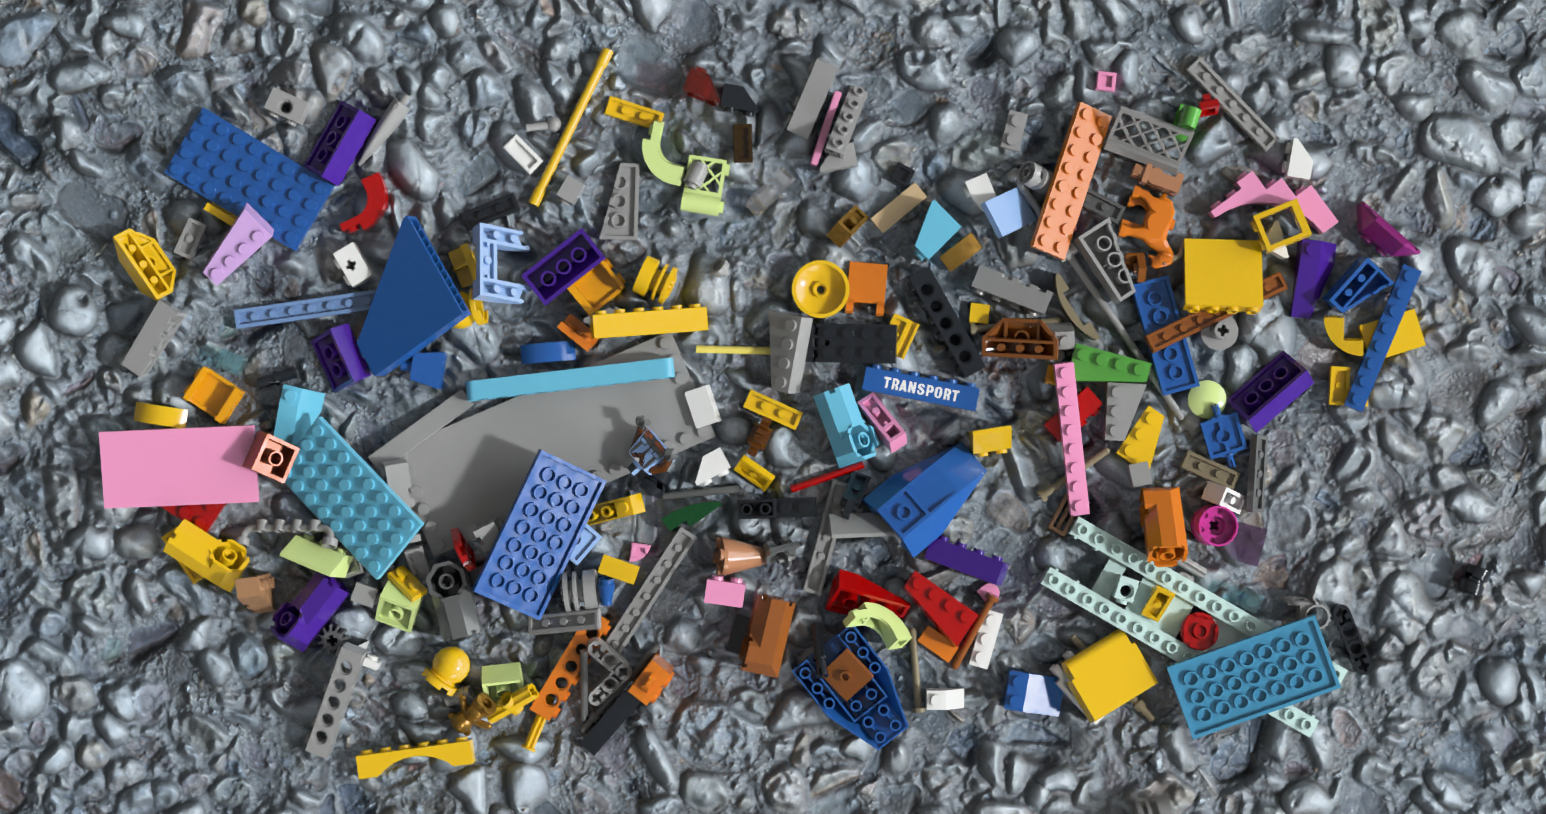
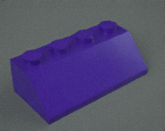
(339, 143)
(563, 266)
(1270, 391)

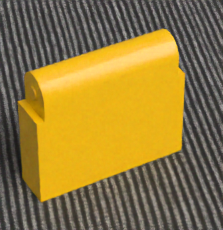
(1107, 675)

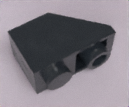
(737, 99)

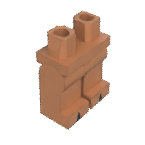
(1156, 179)

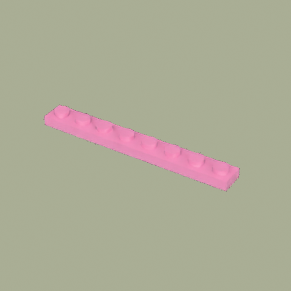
(1071, 438)

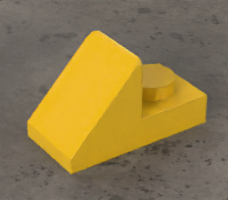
(1157, 603)

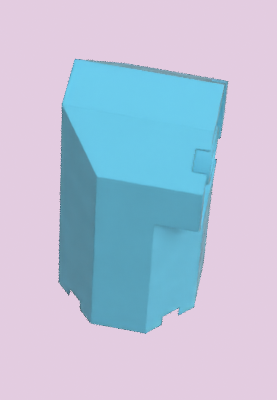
(844, 426)

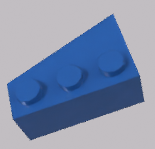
(1356, 285)

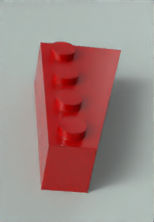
(943, 610)

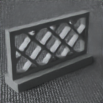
(1161, 158)

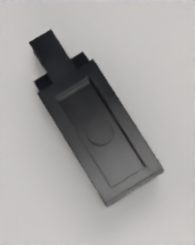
(854, 493)

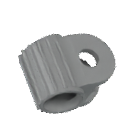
(1303, 606)

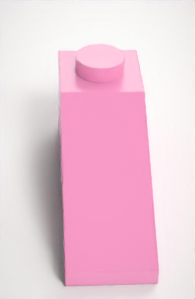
(883, 422)

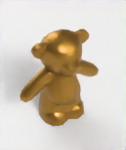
(481, 707)

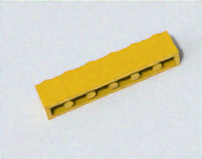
(648, 322)

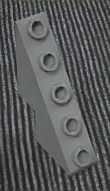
(846, 122)

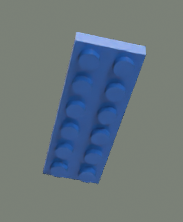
(1155, 310)

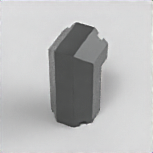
(453, 600)

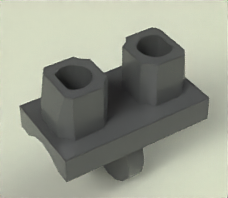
(781, 554)

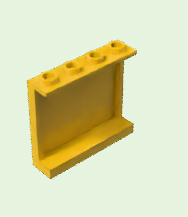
(1222, 276)

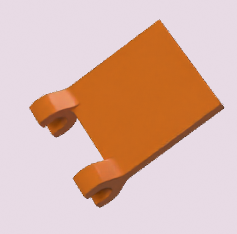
(867, 285)

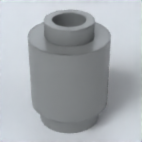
(695, 175)

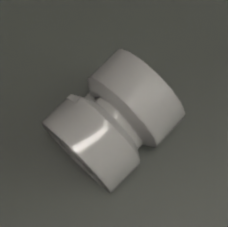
(1034, 177)

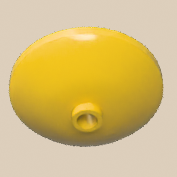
(829, 277)

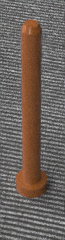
(991, 598)

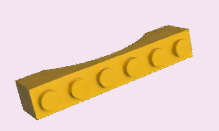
(456, 753)

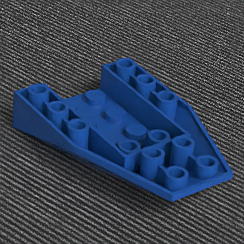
(870, 713)

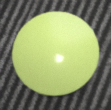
(1205, 395)

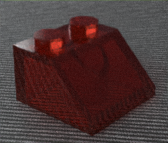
(700, 86)

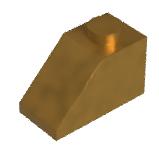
(847, 226)

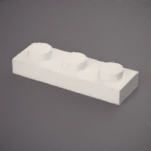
(986, 640)

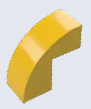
(1335, 329)
(160, 415)

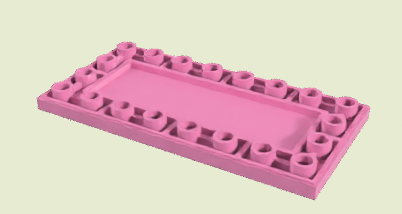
(177, 466)

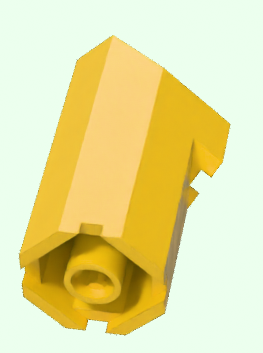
(207, 555)

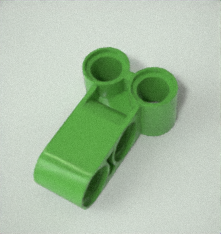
(1187, 118)

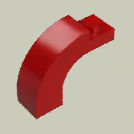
(376, 205)

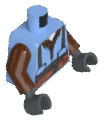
(649, 451)

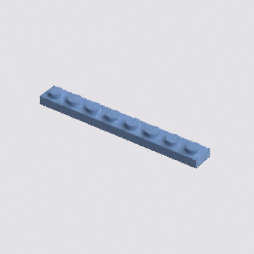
(303, 309)

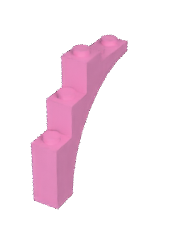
(1277, 192)

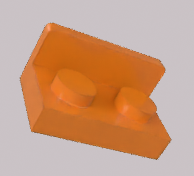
(577, 332)

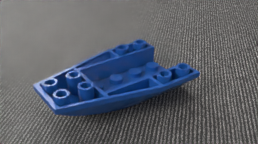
(926, 496)

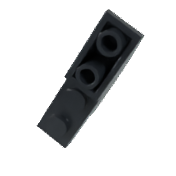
(777, 508)

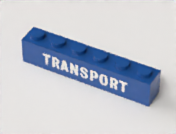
(920, 388)

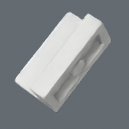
(702, 406)

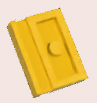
(906, 333)

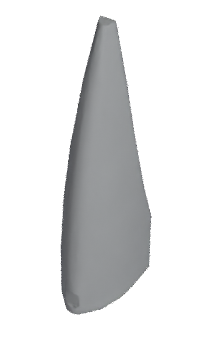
(387, 124)

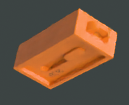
(649, 682)

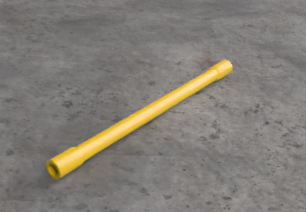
(601, 64)

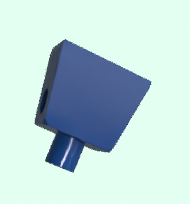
(427, 368)

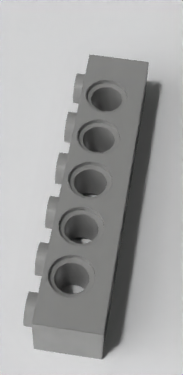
(315, 742)

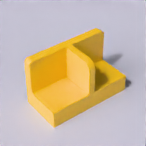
(464, 264)

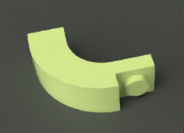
(655, 160)
(883, 621)

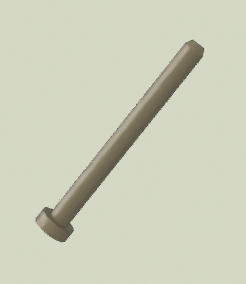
(1062, 481)
(915, 673)

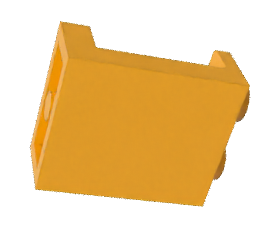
(597, 287)
(213, 394)

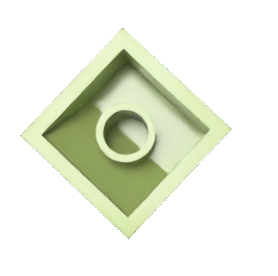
(397, 609)
(502, 678)

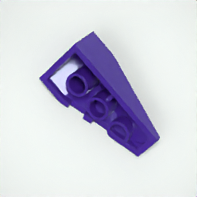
(1311, 273)

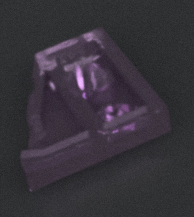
(1249, 543)

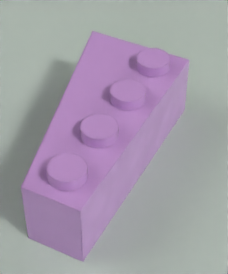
(239, 243)

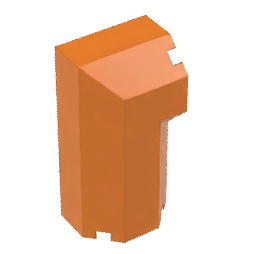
(1163, 525)

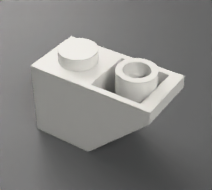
(1298, 162)
(711, 465)

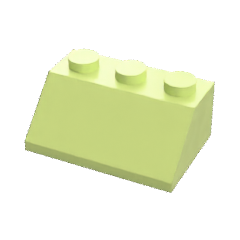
(312, 555)

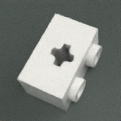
(362, 270)

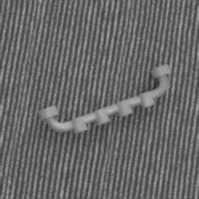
(296, 527)

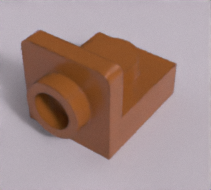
(1137, 263)

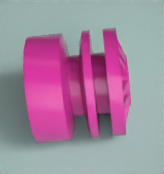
(1224, 525)

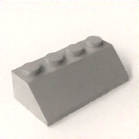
(858, 525)

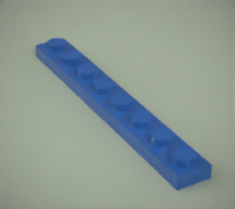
(1382, 338)

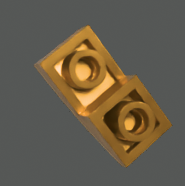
(960, 251)

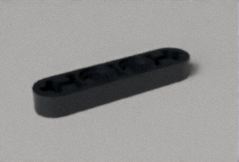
(1353, 638)

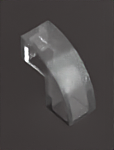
(769, 192)

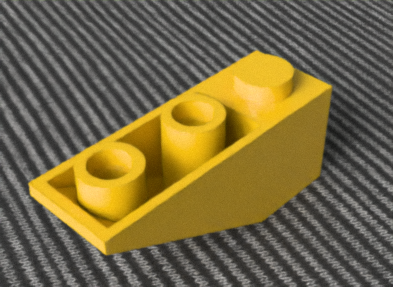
(616, 509)

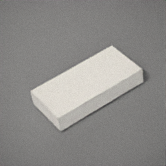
(523, 154)

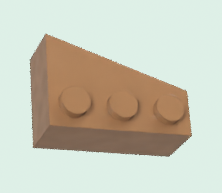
(256, 592)

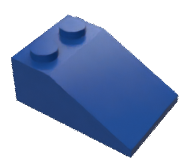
(1032, 693)

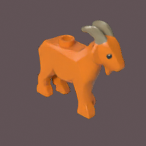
(1154, 227)

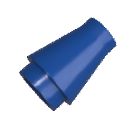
(606, 590)

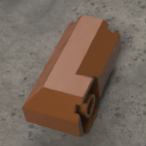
(766, 635)

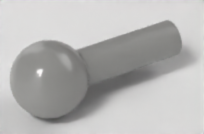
(553, 124)

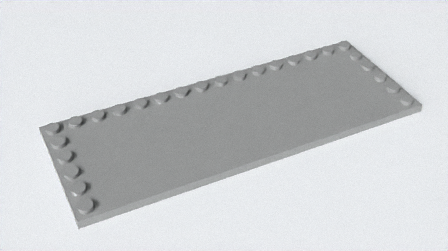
(479, 463)

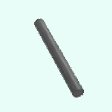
(701, 492)
(583, 685)

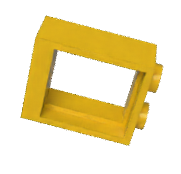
(1299, 218)

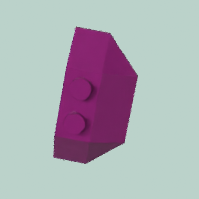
(1381, 234)

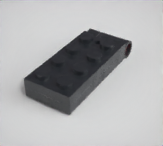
(853, 343)

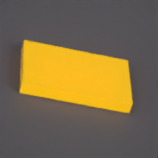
(1406, 338)

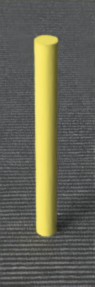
(732, 350)

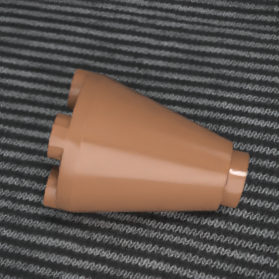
(736, 556)

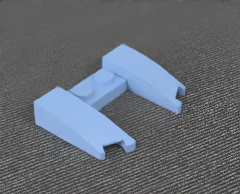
(486, 286)

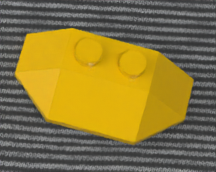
(145, 263)

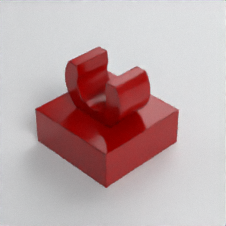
(1208, 106)

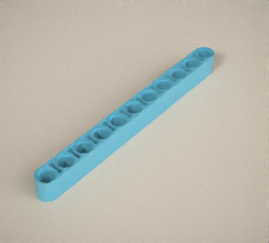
(570, 379)

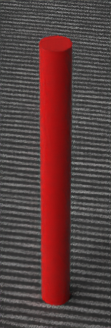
(827, 476)

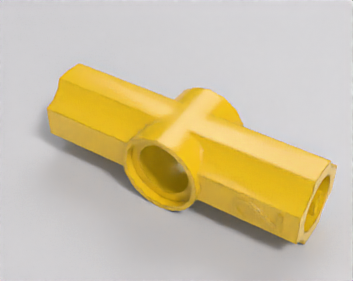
(514, 702)

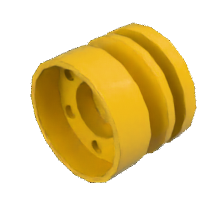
(655, 280)

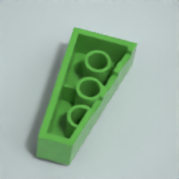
(1104, 366)

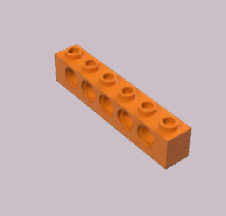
(540, 704)

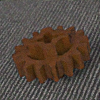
(759, 436)

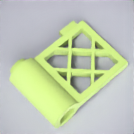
(705, 201)

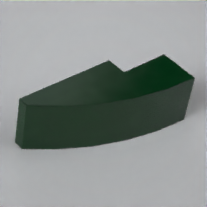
(690, 514)

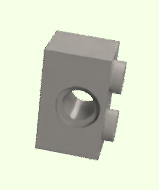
(298, 111)

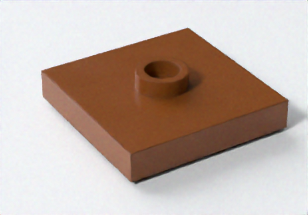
(847, 674)

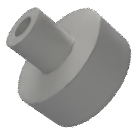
(720, 267)

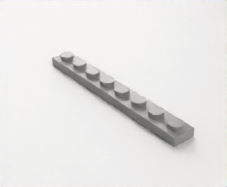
(649, 591)

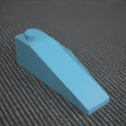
(297, 412)

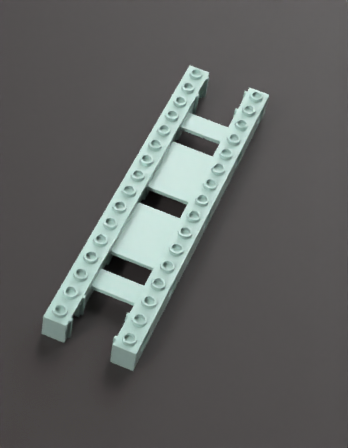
(1232, 621)

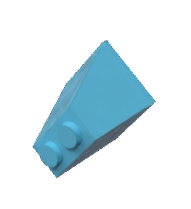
(934, 232)

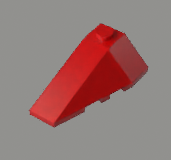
(852, 590)

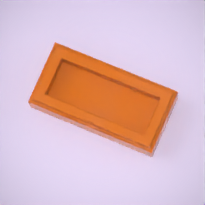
(937, 643)

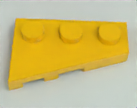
(1143, 438)

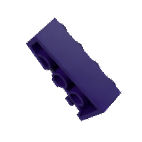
(967, 561)

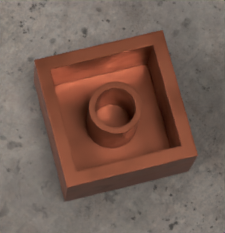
(271, 457)

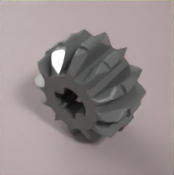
(335, 631)

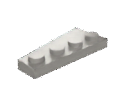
(623, 207)

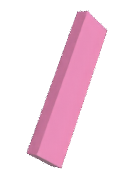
(825, 128)

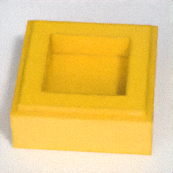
(979, 313)

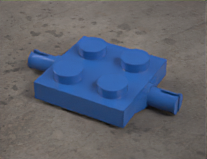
(1223, 435)

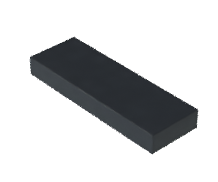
(491, 211)

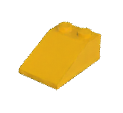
(990, 439)

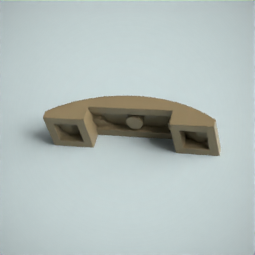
(1086, 329)

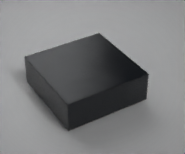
(902, 175)

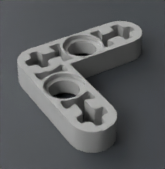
(612, 673)

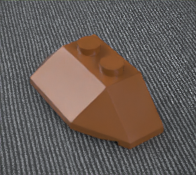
(1020, 340)

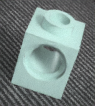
(1131, 583)

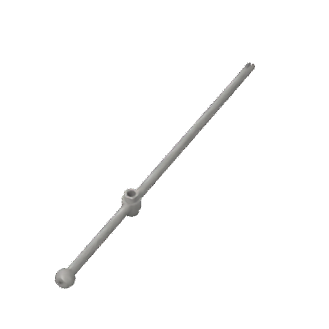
(1012, 177)

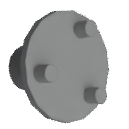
(1220, 335)

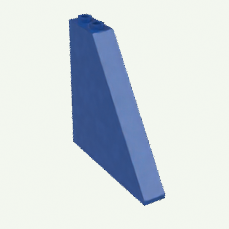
(411, 303)

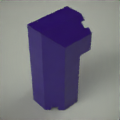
(310, 611)

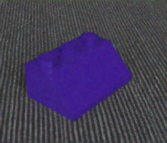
(340, 357)

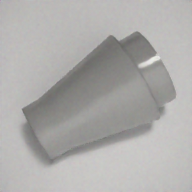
(454, 700)

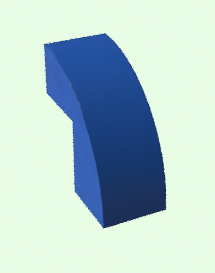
(548, 352)

